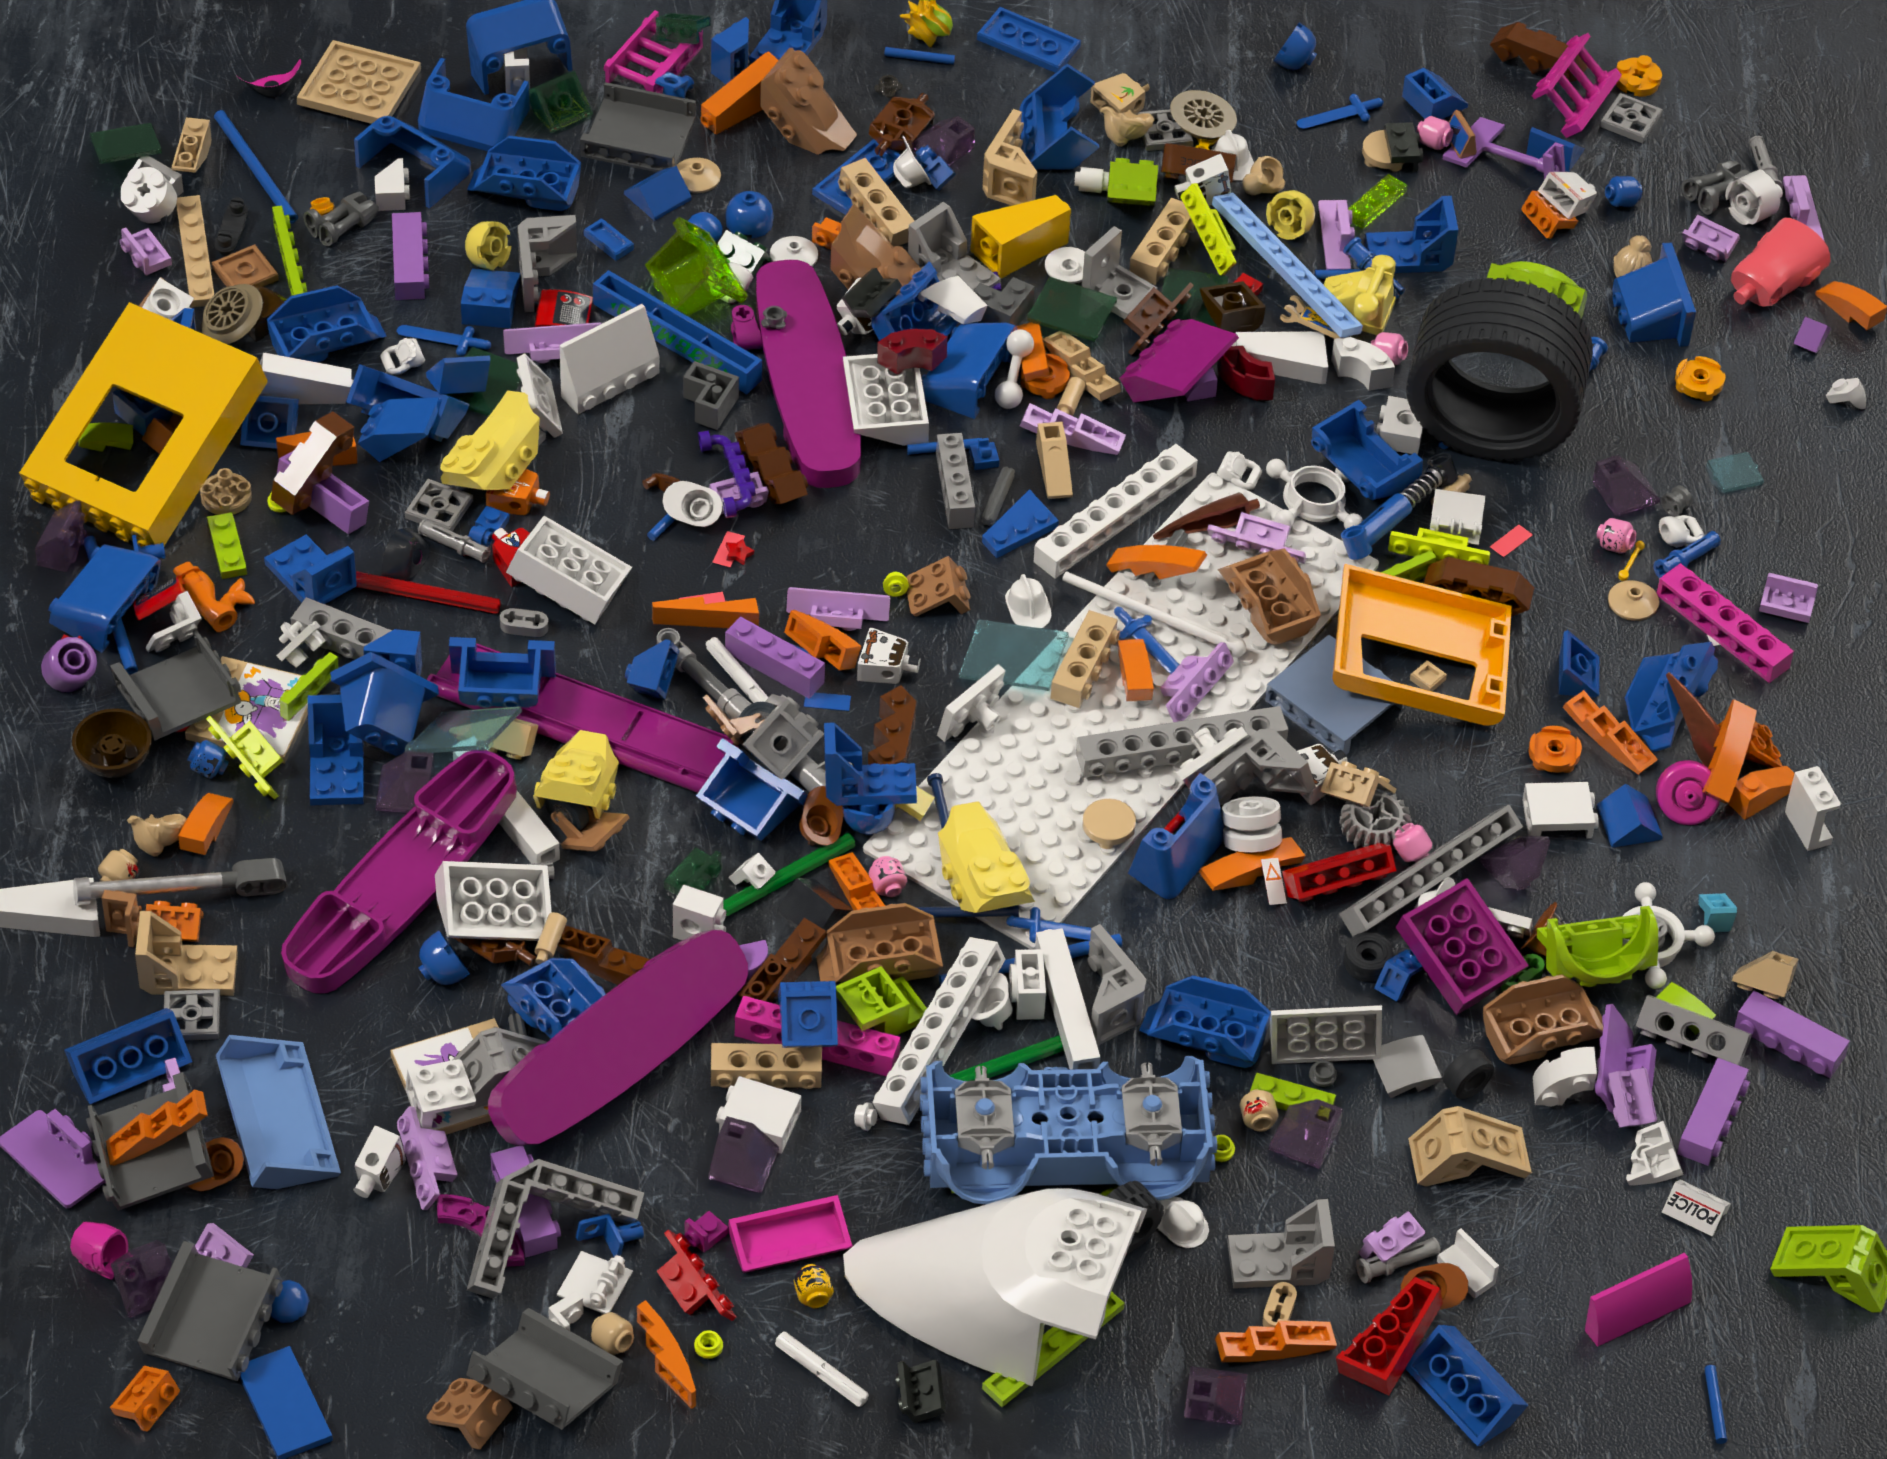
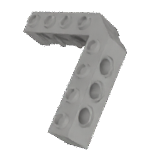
(551, 1183)

